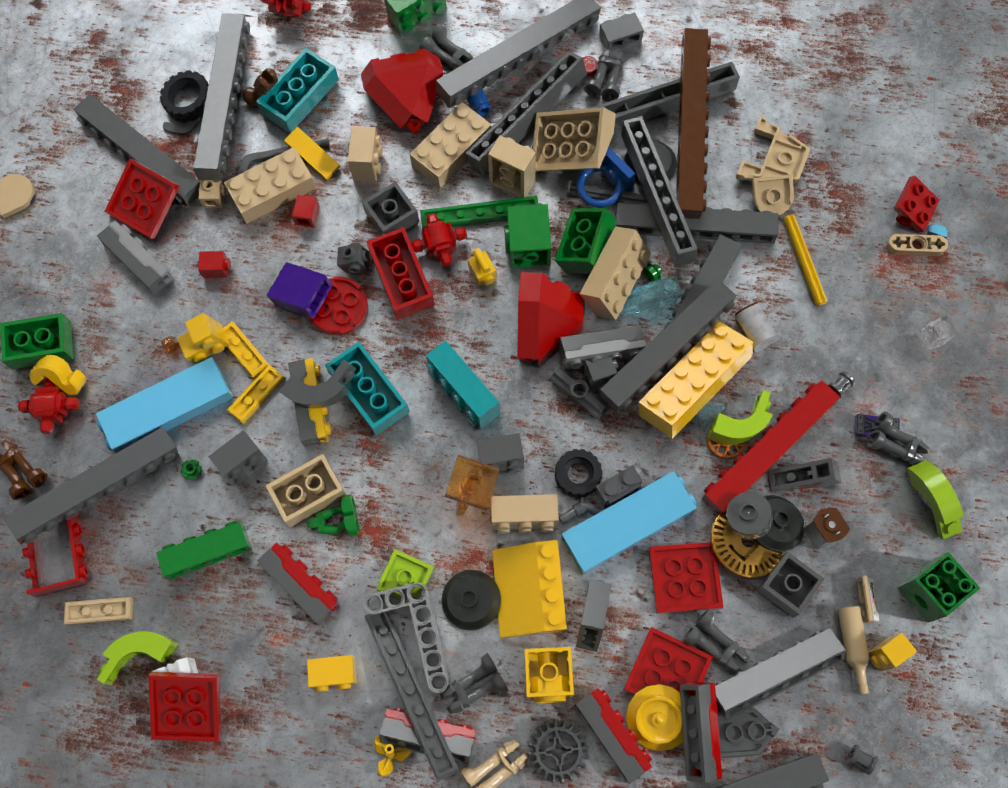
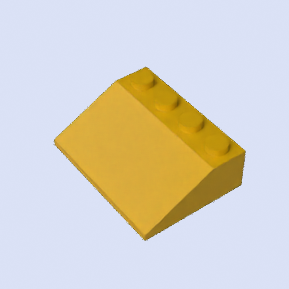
(530, 589)

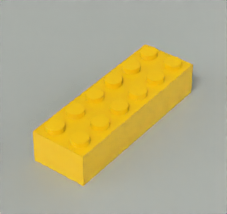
(695, 379)

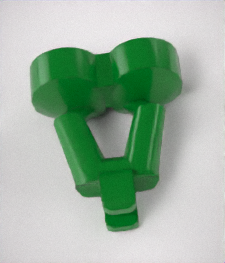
(349, 523)

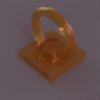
(471, 484)

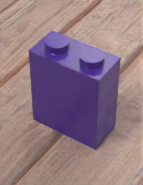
(299, 290)

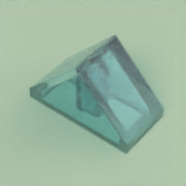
(708, 413)

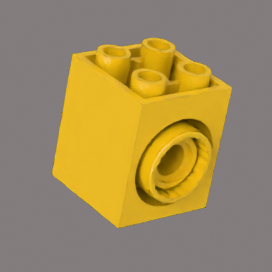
(549, 674)

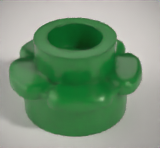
(652, 272)
(195, 473)

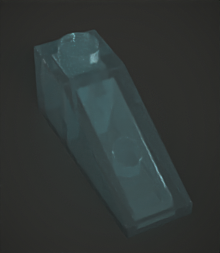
(653, 295)

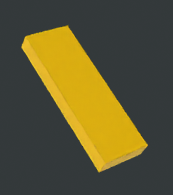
(312, 153)
(244, 350)
(256, 394)

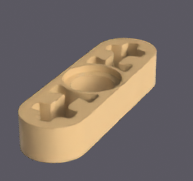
(925, 240)

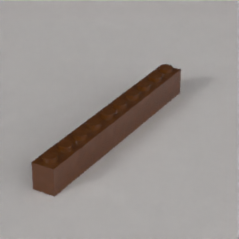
(692, 121)

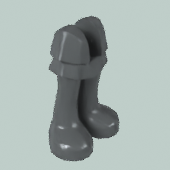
(439, 37)
(605, 64)
(911, 444)
(723, 657)
(486, 668)

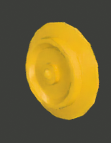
(656, 717)

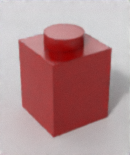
(305, 210)
(213, 264)

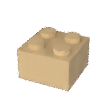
(365, 153)

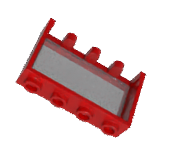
(56, 559)

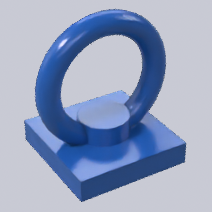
(616, 172)

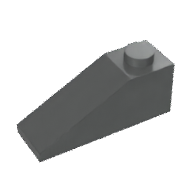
(805, 475)

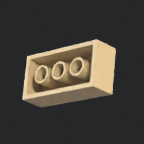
(445, 147)
(270, 185)
(615, 273)

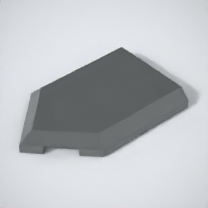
(744, 734)

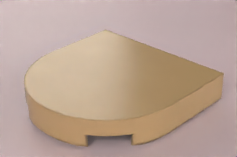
(773, 193)
(15, 194)

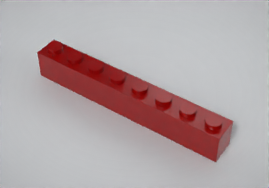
(771, 447)

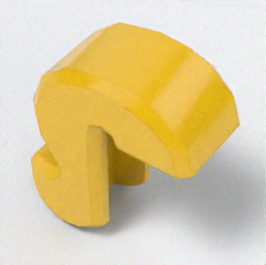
(59, 373)

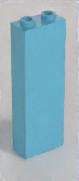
(164, 405)
(629, 522)

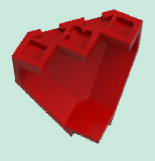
(404, 86)
(544, 315)

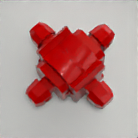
(288, 7)
(439, 239)
(48, 406)

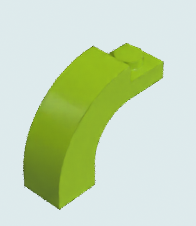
(736, 431)
(940, 496)
(134, 644)

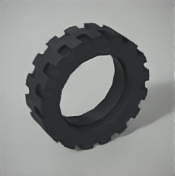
(177, 83)

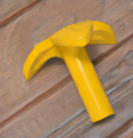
(386, 765)

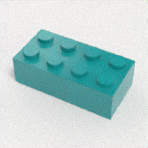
(298, 90)
(463, 385)
(370, 390)

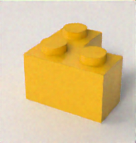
(203, 338)

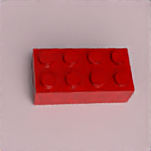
(400, 273)

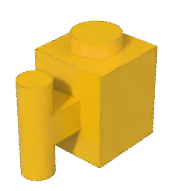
(482, 268)

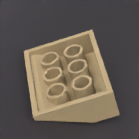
(572, 138)

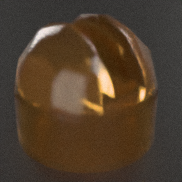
(169, 344)

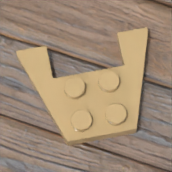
(784, 156)

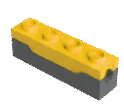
(311, 421)

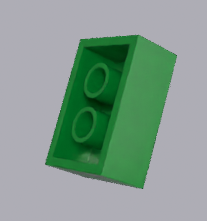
(408, 14)
(584, 239)
(32, 338)

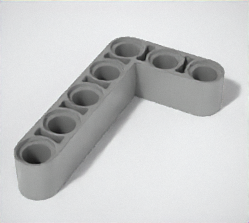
(419, 626)

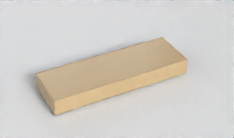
(98, 611)

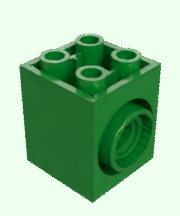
(528, 235)
(939, 587)

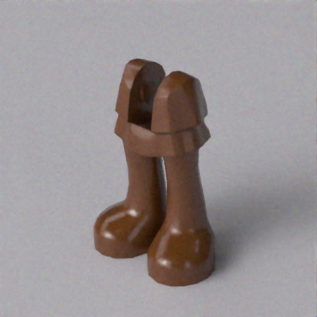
(262, 85)
(35, 476)

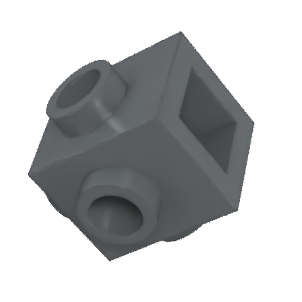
(353, 258)

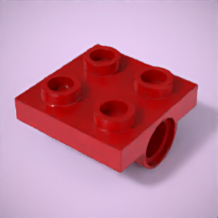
(915, 205)

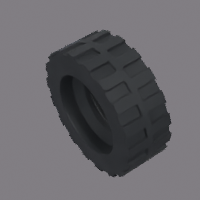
(582, 457)

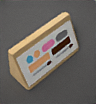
(867, 599)

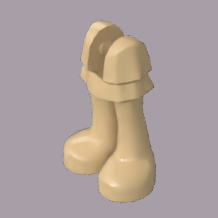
(474, 775)

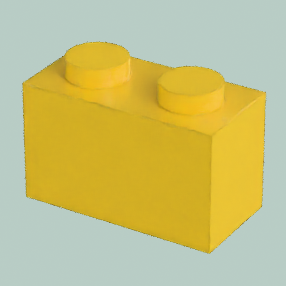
(891, 652)
(331, 672)

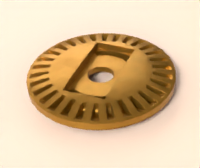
(757, 559)

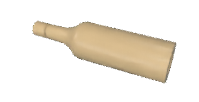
(855, 644)

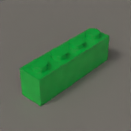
(203, 550)

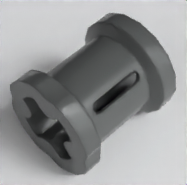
(842, 383)
(862, 759)

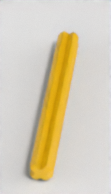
(805, 260)

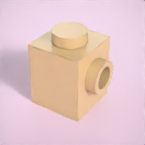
(212, 193)

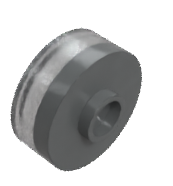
(749, 515)

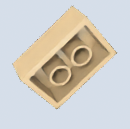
(512, 166)
(305, 490)
(524, 513)

